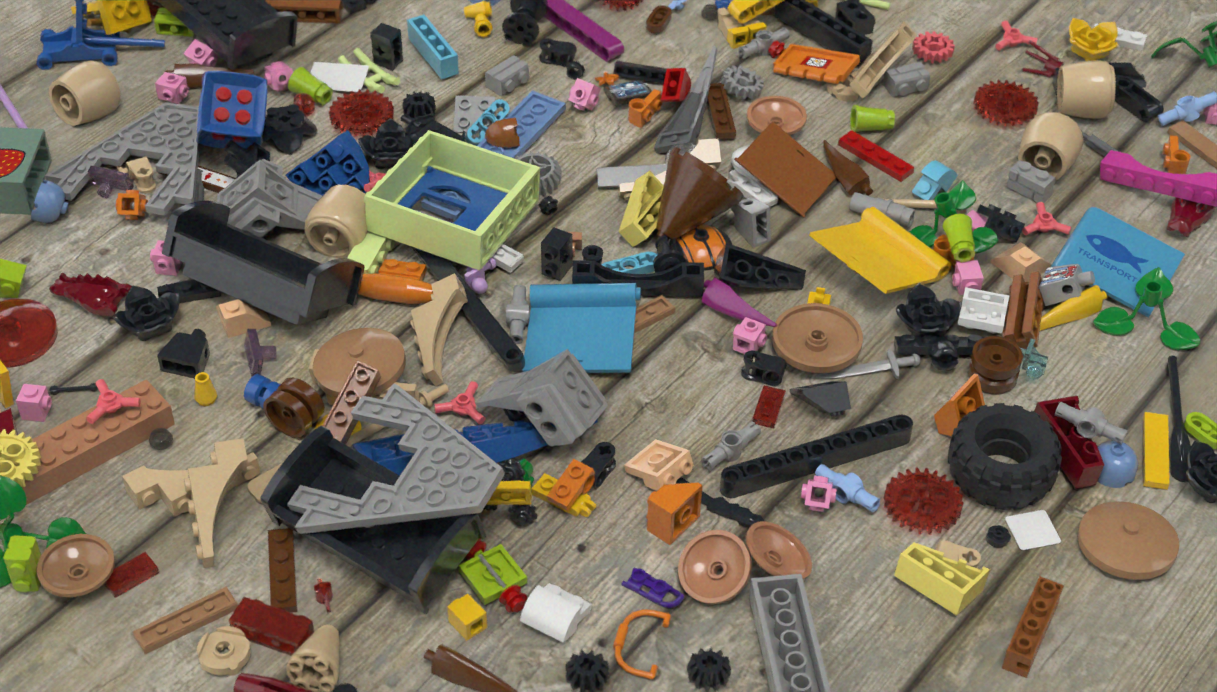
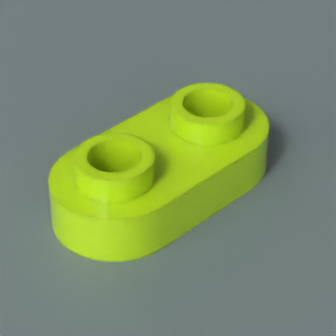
(1202, 428)

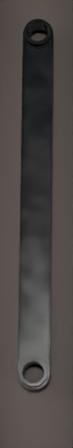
(478, 314)

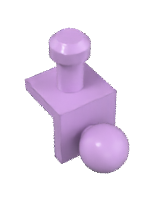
(476, 278)

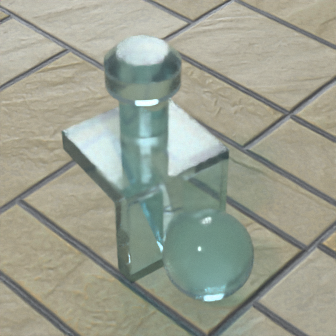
(1033, 362)

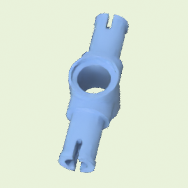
(1188, 108)
(849, 488)

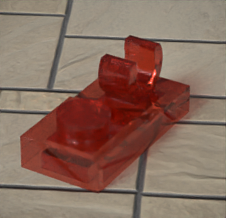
(769, 406)

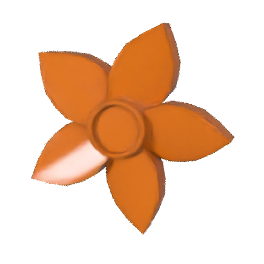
(607, 79)

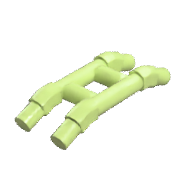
(380, 74)

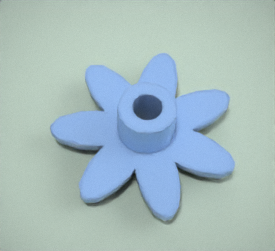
(676, 3)

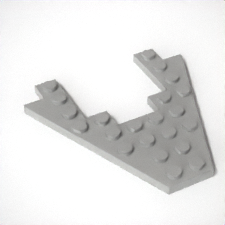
(161, 134)
(440, 480)

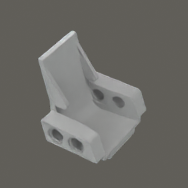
(266, 200)
(560, 388)

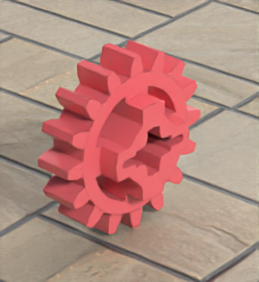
(933, 47)

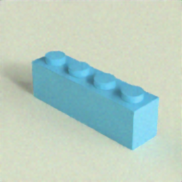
(432, 46)

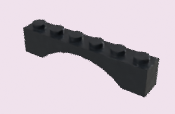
(680, 280)

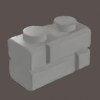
(507, 75)
(906, 79)
(1031, 181)

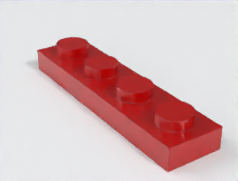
(876, 156)

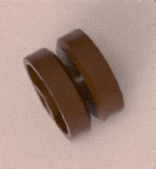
(996, 363)
(293, 407)

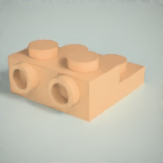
(660, 464)

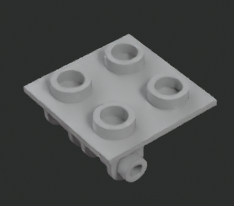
(468, 110)

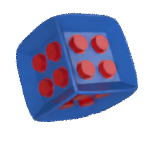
(231, 109)

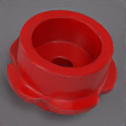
(776, 49)

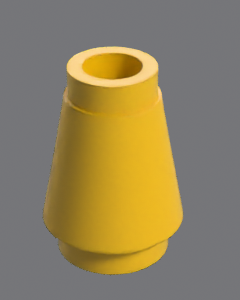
(480, 7)
(482, 25)
(204, 390)

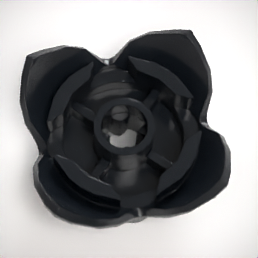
(286, 127)
(388, 144)
(146, 314)
(926, 314)
(1202, 470)

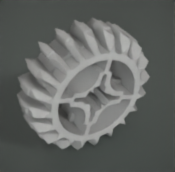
(549, 171)

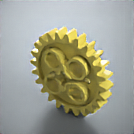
(18, 457)

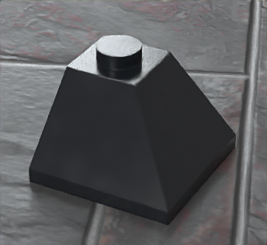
(826, 397)

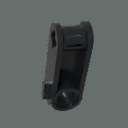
(1136, 99)

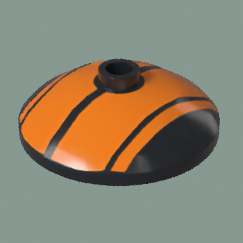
(702, 245)

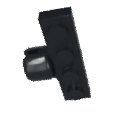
(941, 350)

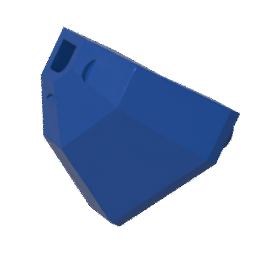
(335, 164)

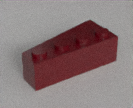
(1079, 455)

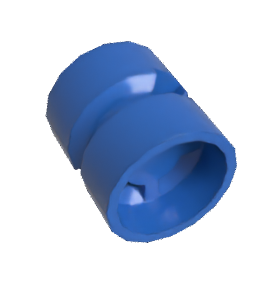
(259, 389)

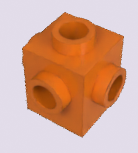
(125, 201)

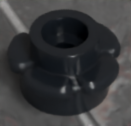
(574, 74)
(548, 205)
(998, 536)

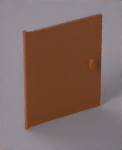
(786, 168)

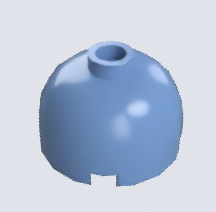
(49, 203)
(1119, 464)

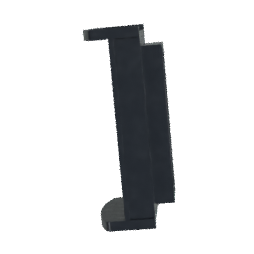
(237, 28)
(257, 268)
(404, 556)

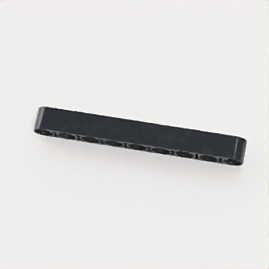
(807, 457)

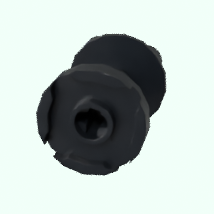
(522, 24)

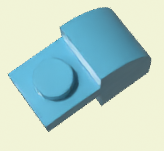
(935, 177)

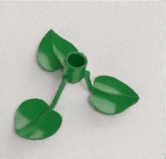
(1210, 52)
(960, 199)
(1153, 290)
(14, 500)

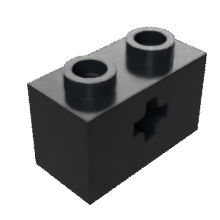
(386, 46)
(556, 254)

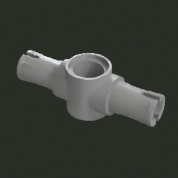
(762, 42)
(518, 313)
(1091, 423)
(731, 445)

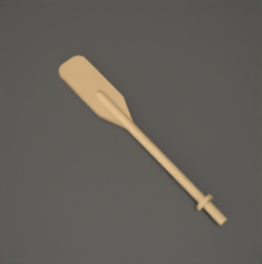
(258, 484)

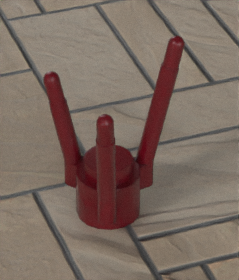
(1050, 63)

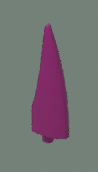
(725, 300)

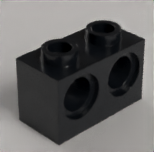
(856, 16)

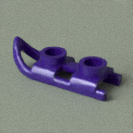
(658, 588)

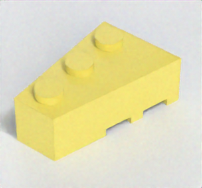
(642, 209)
(940, 578)

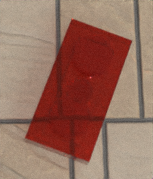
(131, 574)

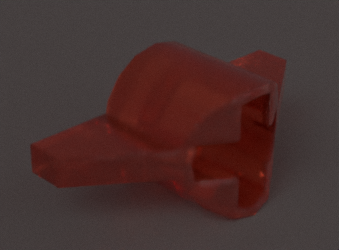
(323, 593)

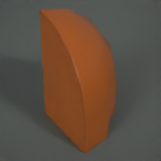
(503, 133)

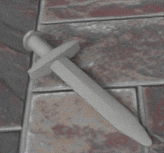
(892, 363)

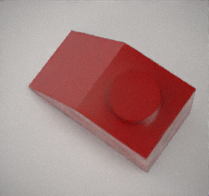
(676, 85)

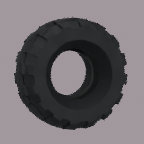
(1008, 433)

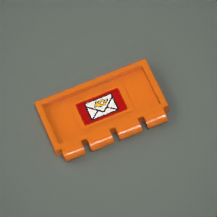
(815, 63)

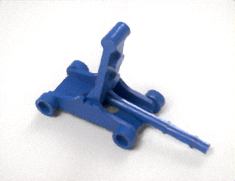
(85, 43)

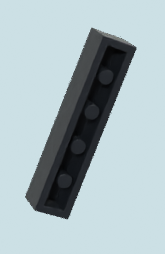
(640, 71)

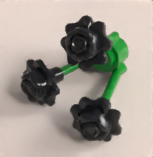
(518, 471)

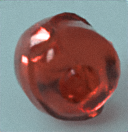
(305, 103)

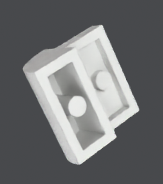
(983, 310)
(554, 611)

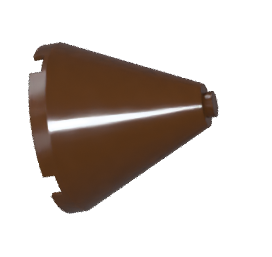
(692, 195)

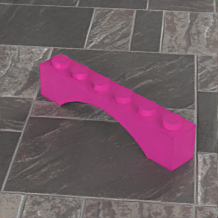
(1125, 170)

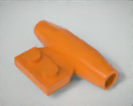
(397, 283)

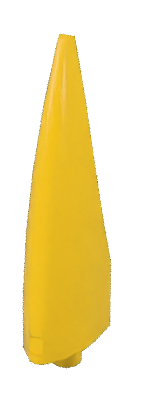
(1075, 308)

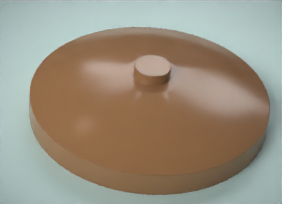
(817, 338)
(369, 345)
(1128, 540)

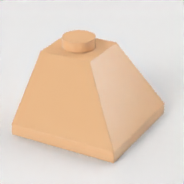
(1020, 261)
(239, 316)

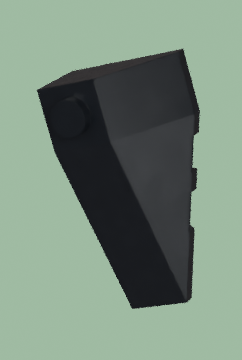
(754, 270)

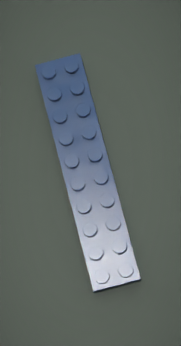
(533, 117)

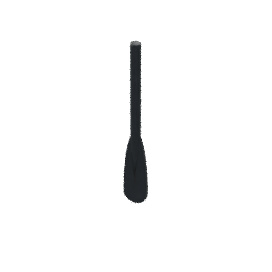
(1179, 439)

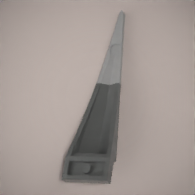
(688, 119)

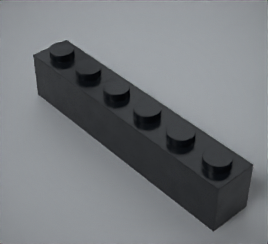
(823, 28)

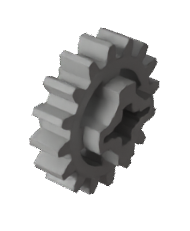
(742, 82)

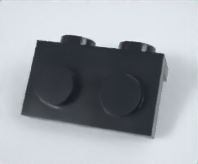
(1002, 224)

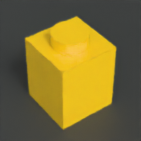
(467, 616)

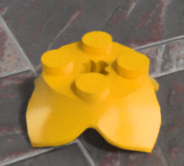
(1092, 42)

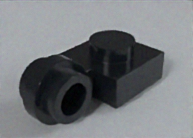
(355, 6)

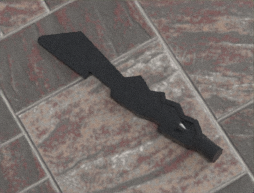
(728, 510)

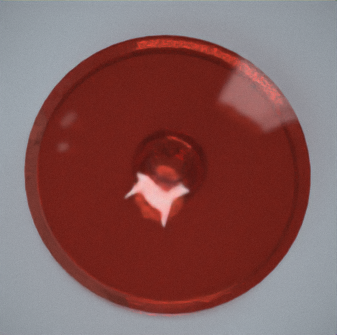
(25, 331)

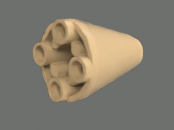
(316, 661)

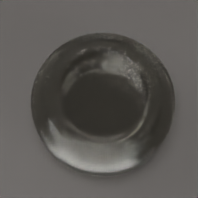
(710, 12)
(160, 439)

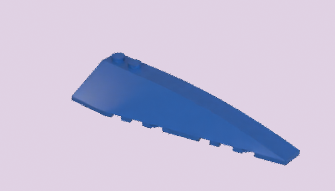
(492, 439)

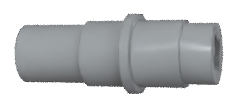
(899, 213)

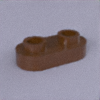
(658, 19)

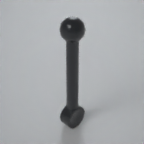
(54, 390)

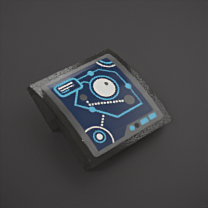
(623, 93)

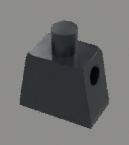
(185, 354)

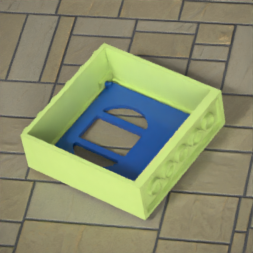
(496, 185)

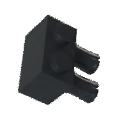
(242, 159)

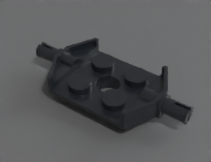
(422, 124)

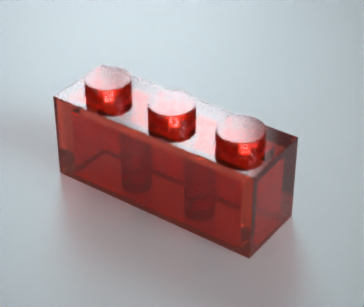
(271, 625)

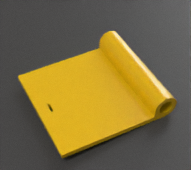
(883, 252)

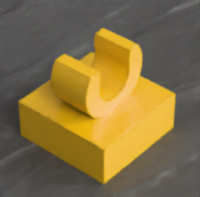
(819, 296)

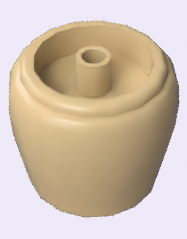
(1086, 89)
(85, 93)
(1051, 143)
(337, 221)

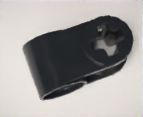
(558, 52)
(765, 369)
(602, 461)

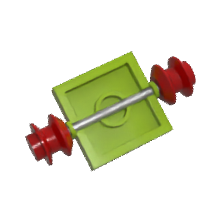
(494, 576)

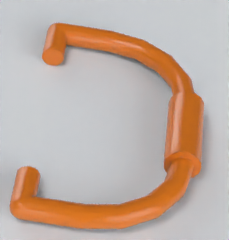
(621, 636)

